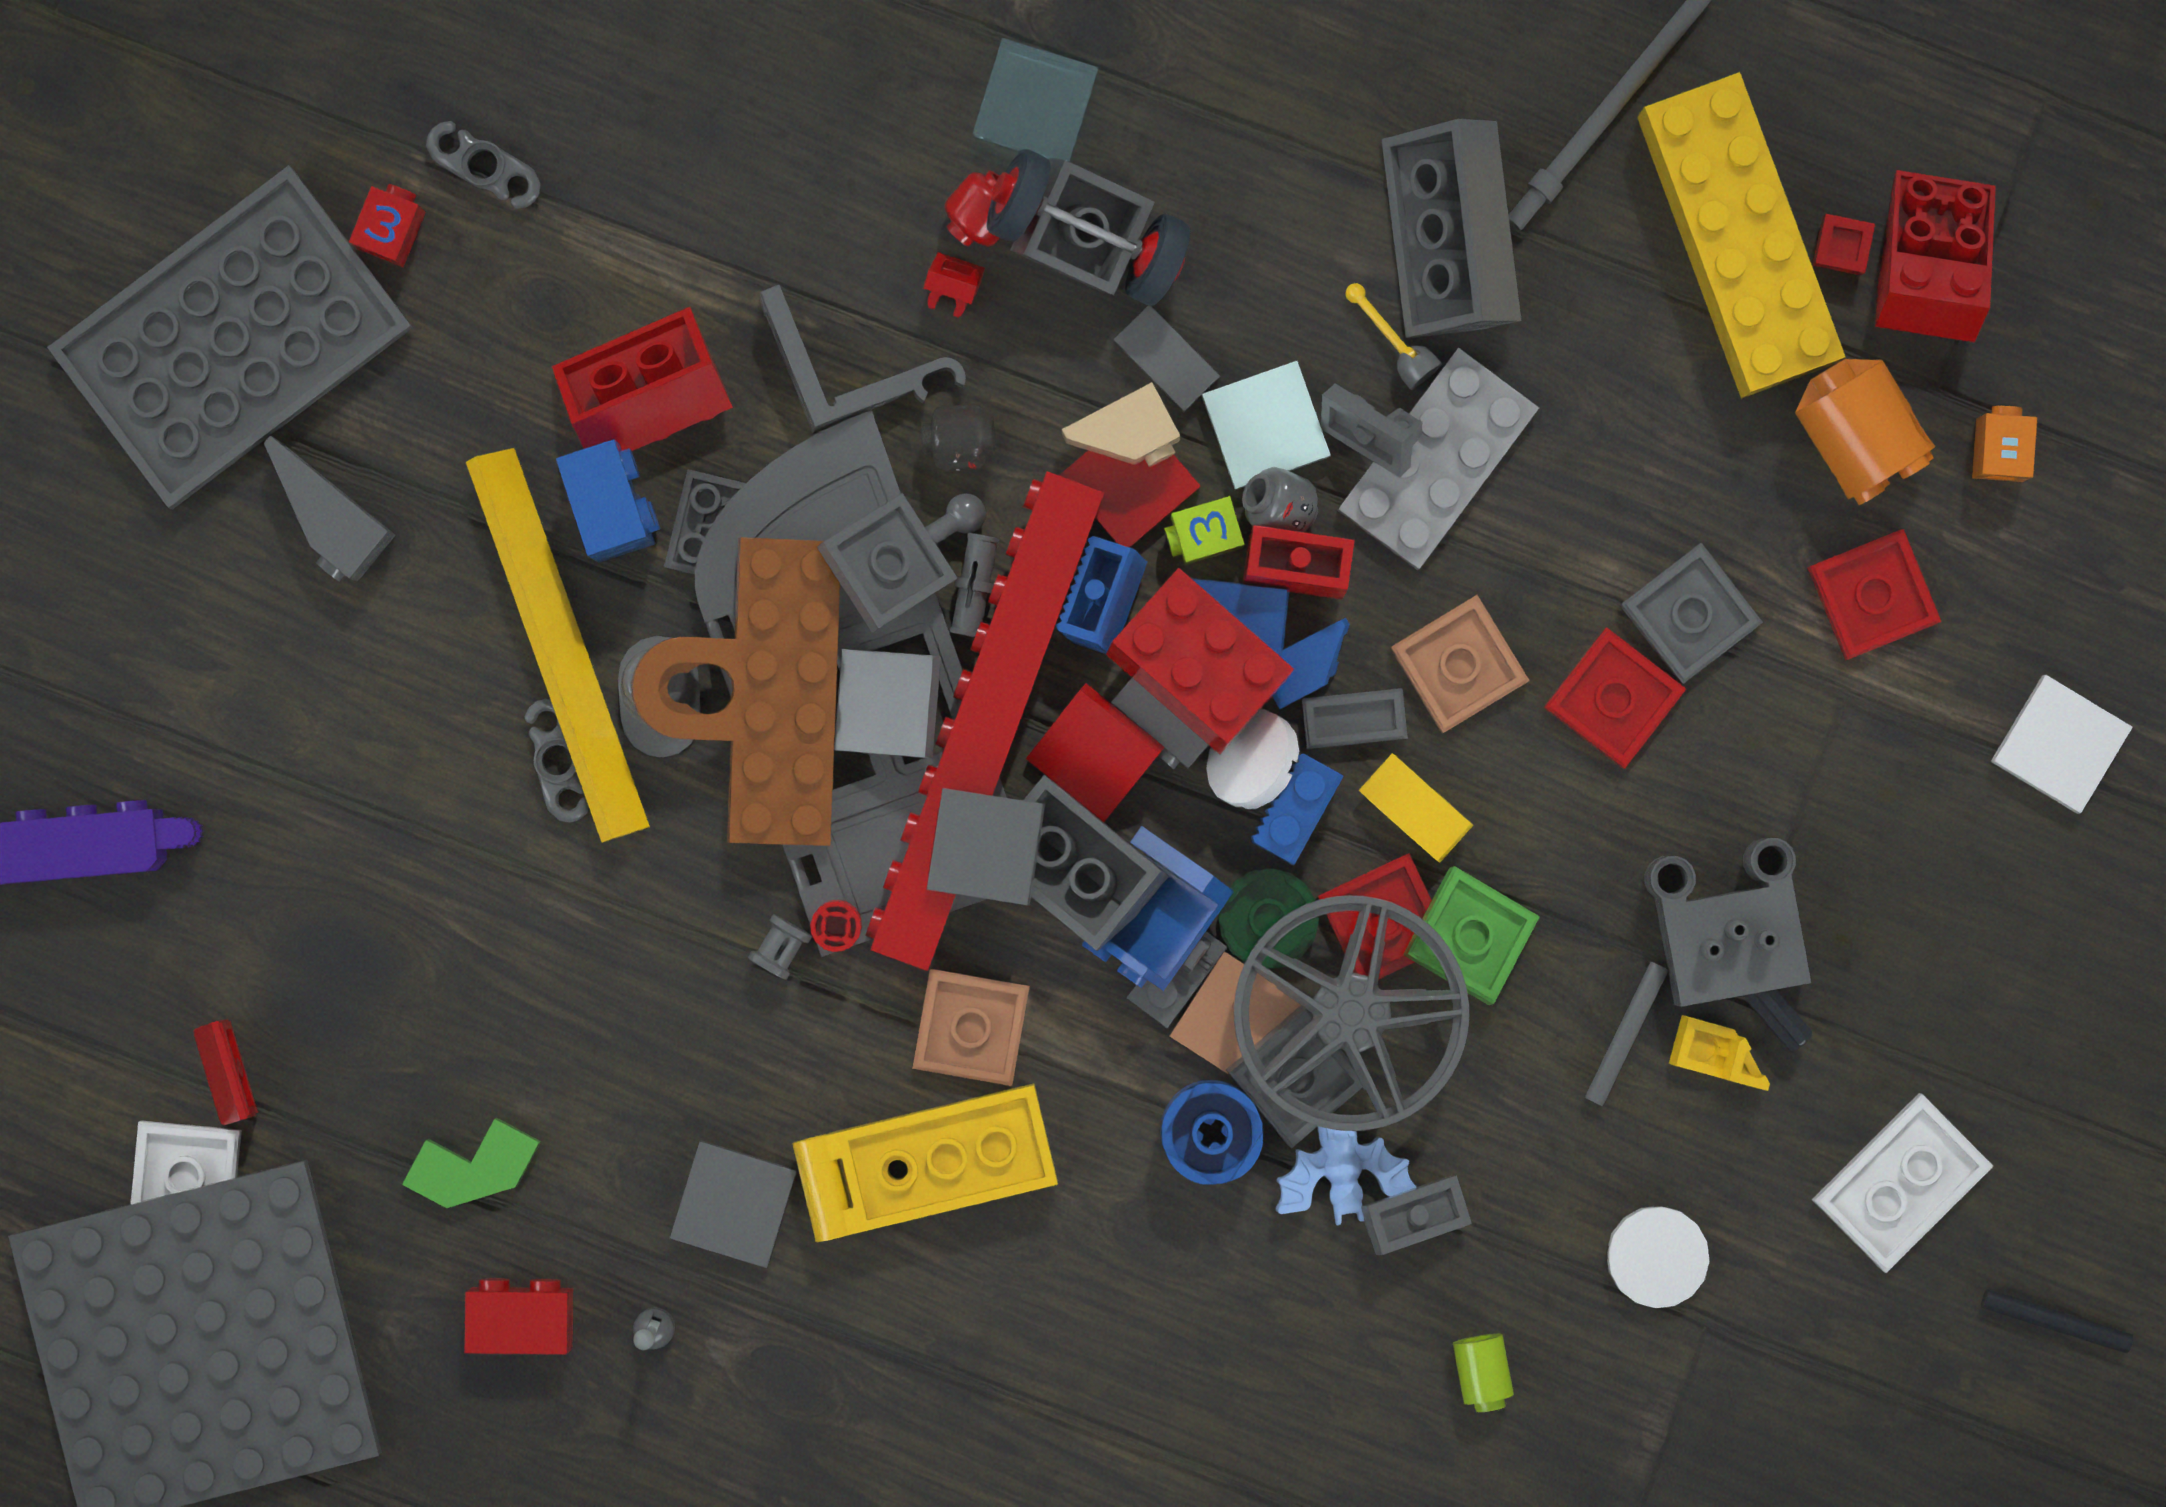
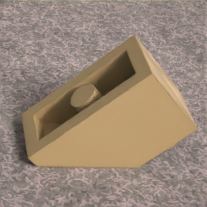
(1128, 429)

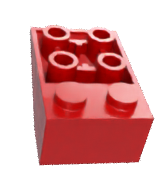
(1937, 257)

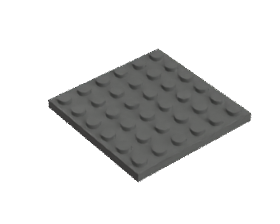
(196, 1342)

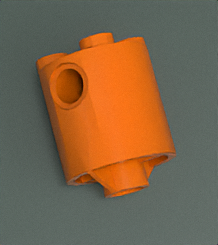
(1863, 427)

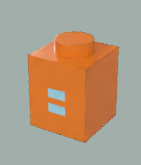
(2004, 445)

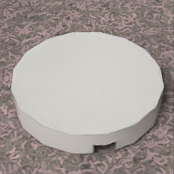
(1255, 762)
(1657, 1256)

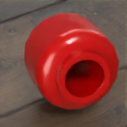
(969, 209)

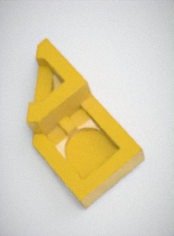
(1716, 1052)

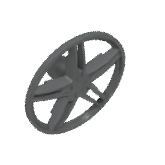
(1351, 1013)

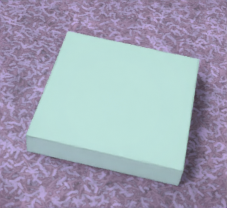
(1266, 423)

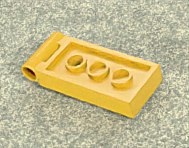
(952, 1156)

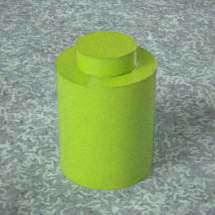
(1483, 1371)

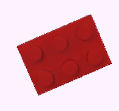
(1199, 661)

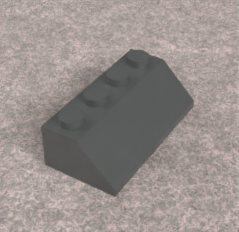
(1451, 228)

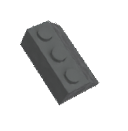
(1088, 870)

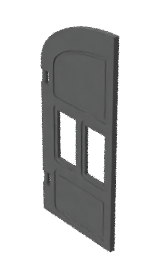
(812, 497)

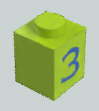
(1204, 531)

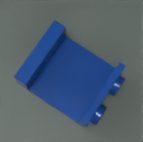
(1171, 921)

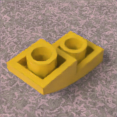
(1416, 808)

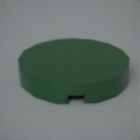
(1257, 904)

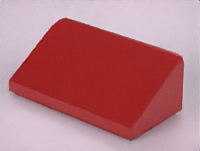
(225, 1072)

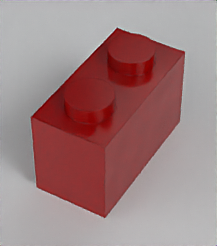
(1298, 562)
(518, 1319)

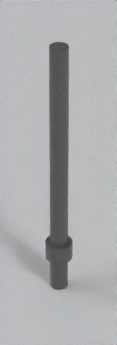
(1547, 183)

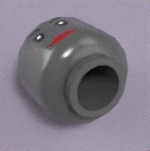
(1280, 500)

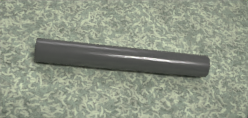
(1626, 1033)

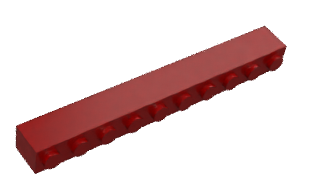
(990, 704)

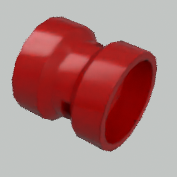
(841, 920)

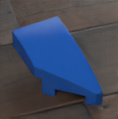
(1313, 663)

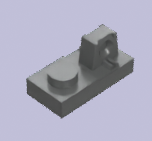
(1378, 437)
(1168, 1003)
(1416, 1215)

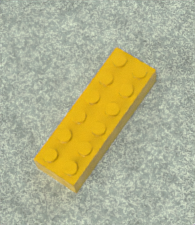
(1740, 235)

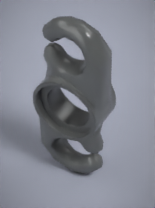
(459, 163)
(552, 784)

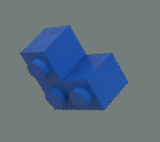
(604, 502)

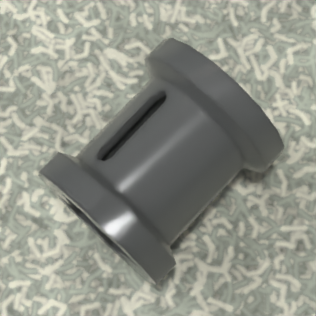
(779, 947)

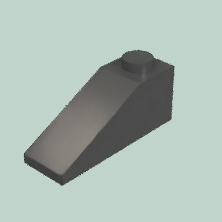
(331, 520)

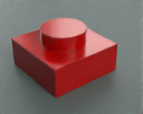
(1843, 244)

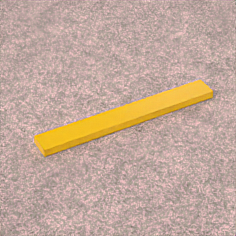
(557, 644)

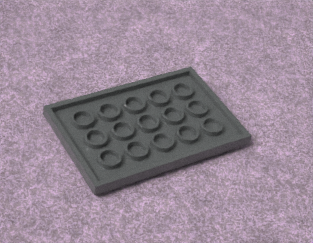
(230, 337)

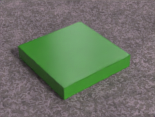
(1479, 928)

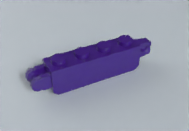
(90, 842)

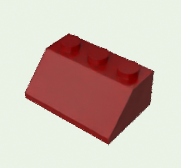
(643, 384)

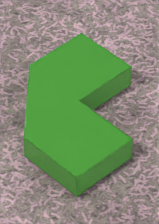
(456, 1180)

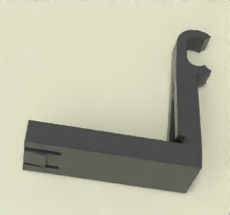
(850, 404)

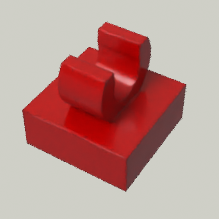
(953, 279)

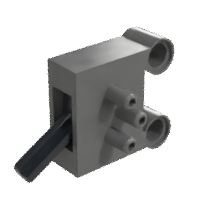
(1736, 940)

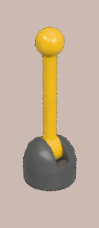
(1415, 362)

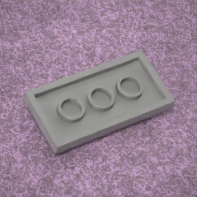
(1466, 431)

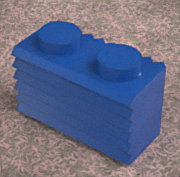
(1101, 594)
(1297, 809)

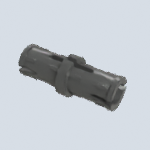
(974, 584)

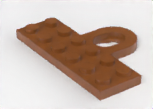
(780, 696)

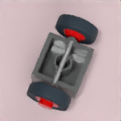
(1086, 227)

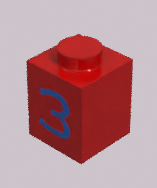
(388, 224)

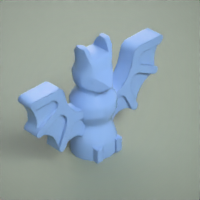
(1341, 1162)

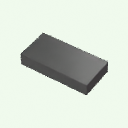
(1166, 358)
(1354, 718)

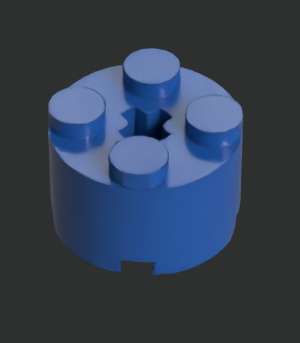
(1218, 1160)

